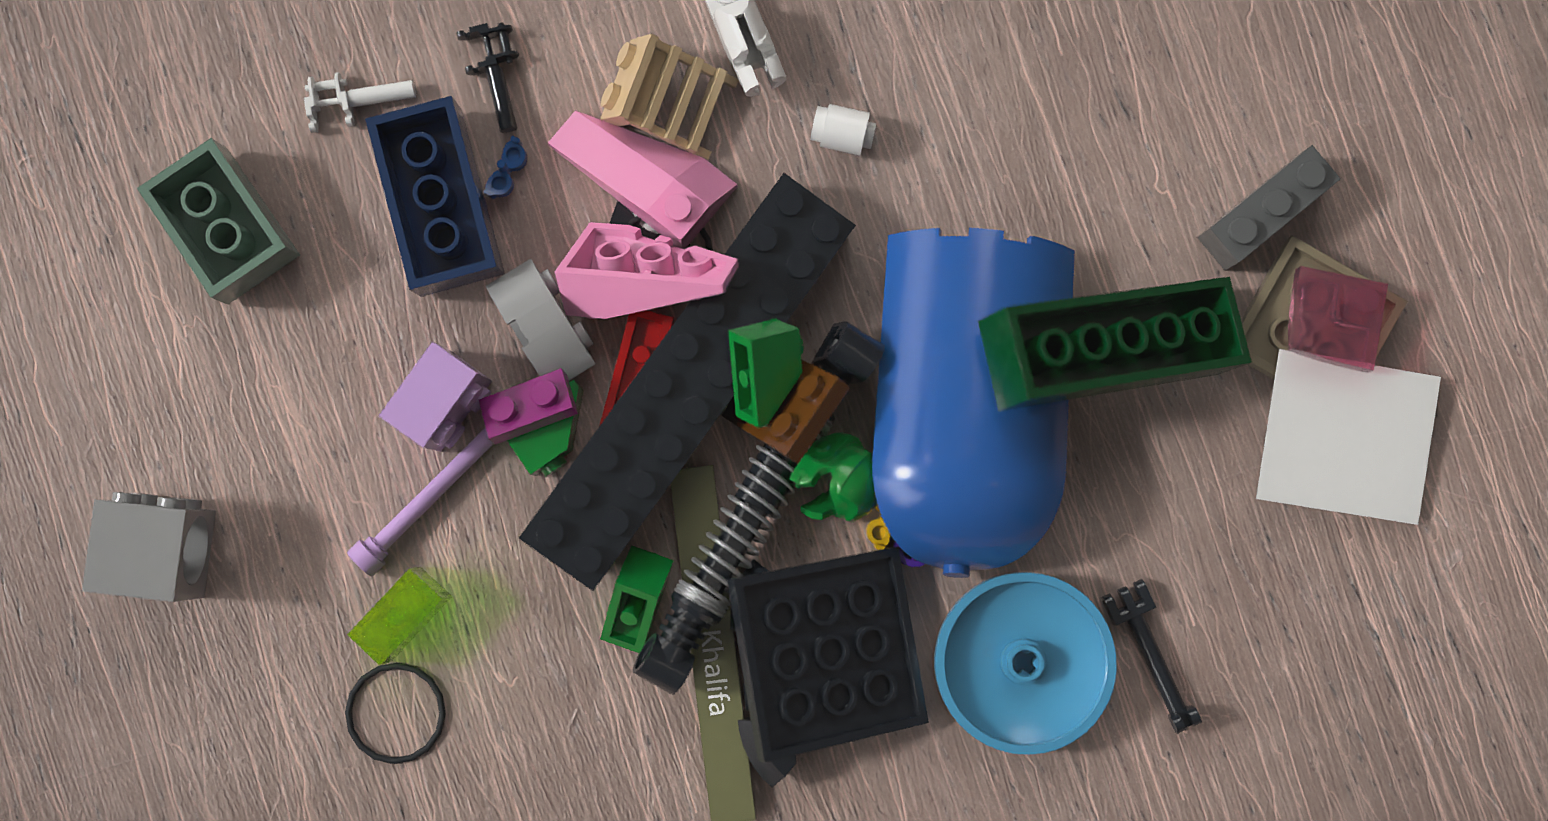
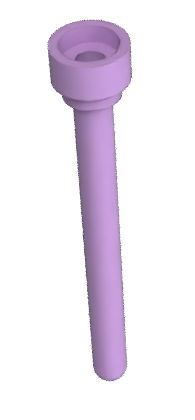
(370, 554)

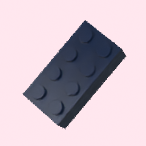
(434, 196)

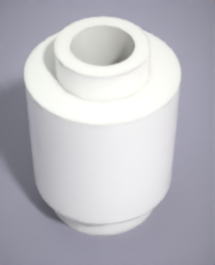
(842, 129)

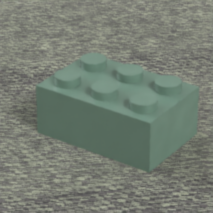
(218, 221)

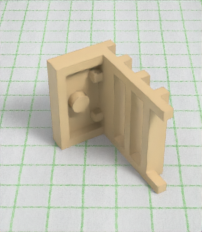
(641, 86)

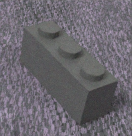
(1268, 208)

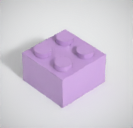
(436, 399)

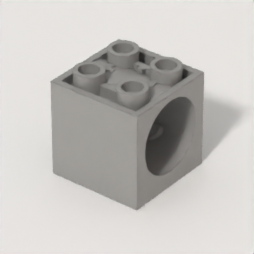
(149, 547)

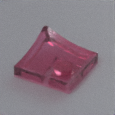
(1336, 318)

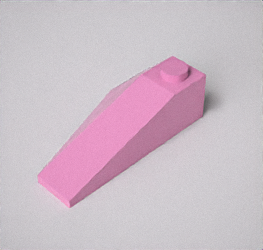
(652, 179)
(622, 272)

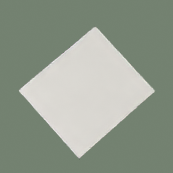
(1348, 438)

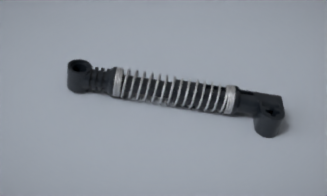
(698, 605)

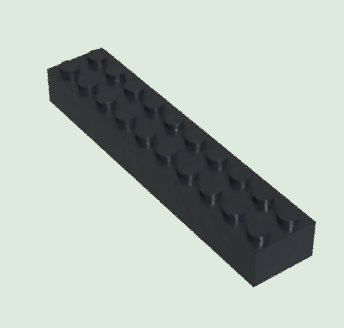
(682, 387)

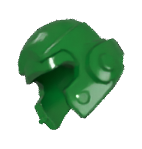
(851, 486)

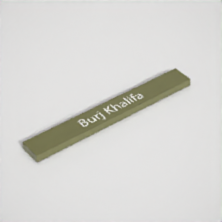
(715, 660)

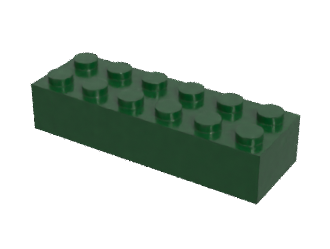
(1112, 342)

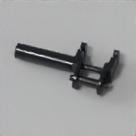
(493, 70)

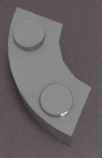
(547, 335)

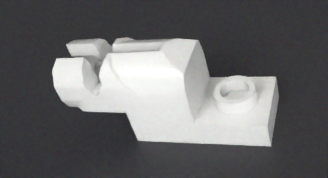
(746, 42)

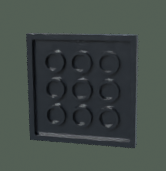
(827, 653)

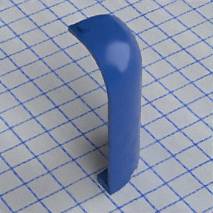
(947, 466)

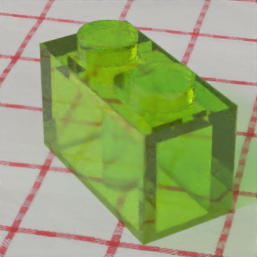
(399, 615)

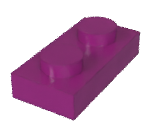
(528, 406)

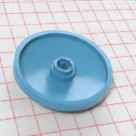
(1025, 663)

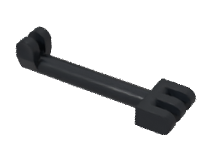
(1132, 612)

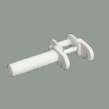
(352, 98)

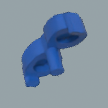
(512, 159)

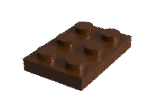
(800, 413)

